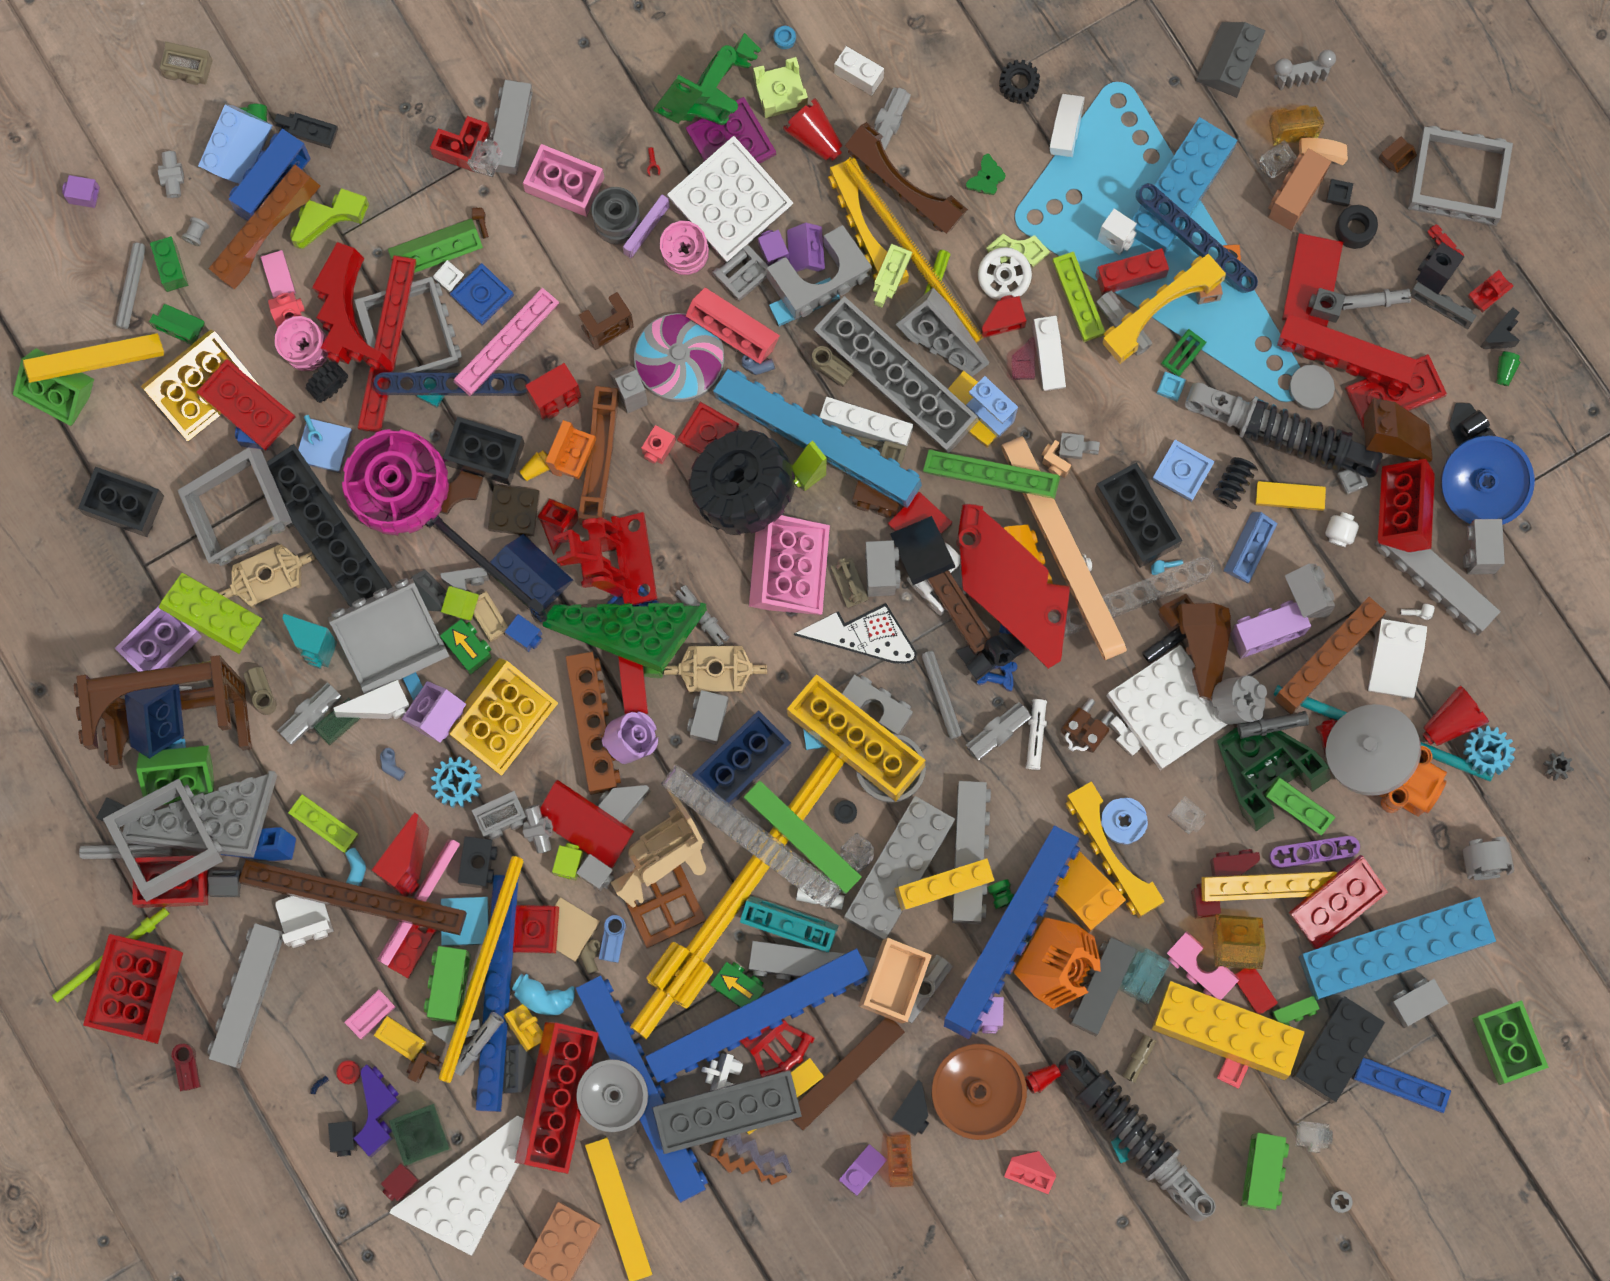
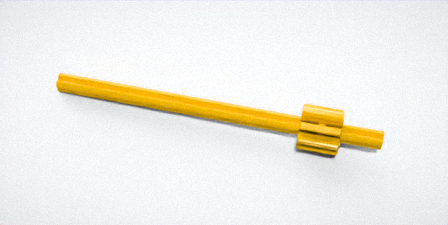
(681, 970)

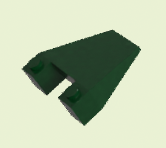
(1257, 762)

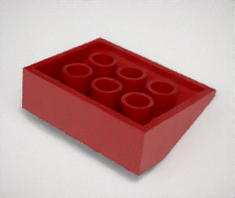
(403, 860)
(133, 988)

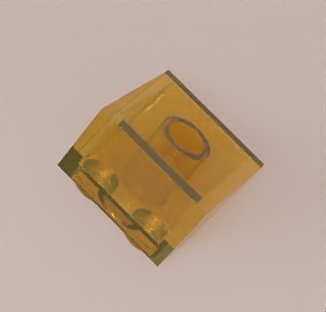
(1295, 124)

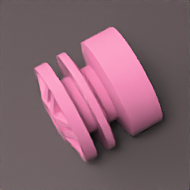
(692, 238)
(297, 333)

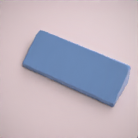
(1250, 546)

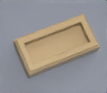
(489, 617)

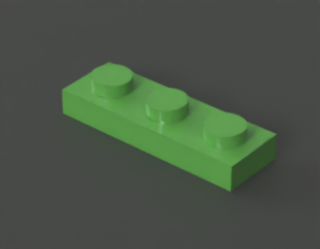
(1299, 805)

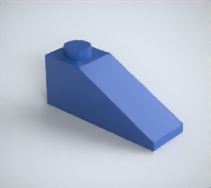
(274, 845)

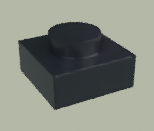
(1339, 192)
(109, 807)

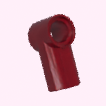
(186, 1070)

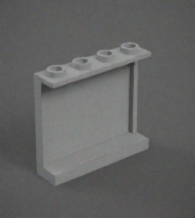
(388, 635)

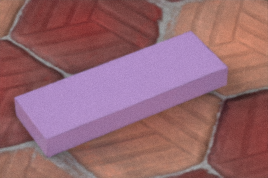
(646, 226)

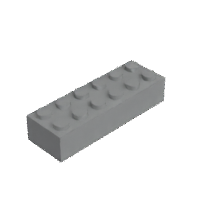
(900, 863)

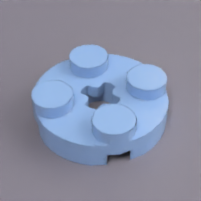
(1137, 819)

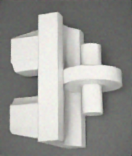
(720, 1072)

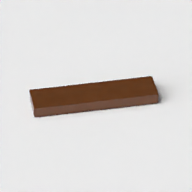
(960, 611)

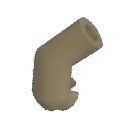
(588, 955)

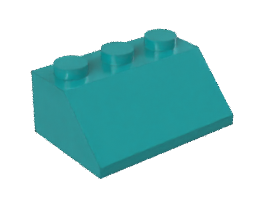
(311, 640)

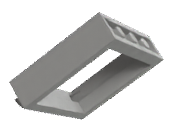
(1453, 208)
(417, 288)
(197, 515)
(181, 872)

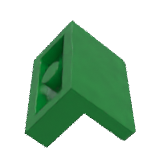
(177, 324)

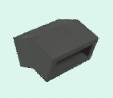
(224, 883)

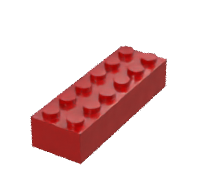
(552, 1105)

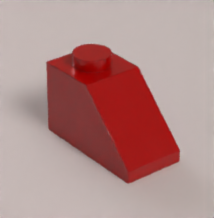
(1005, 317)

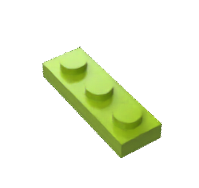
(323, 823)

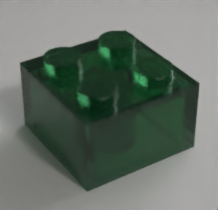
(420, 1135)

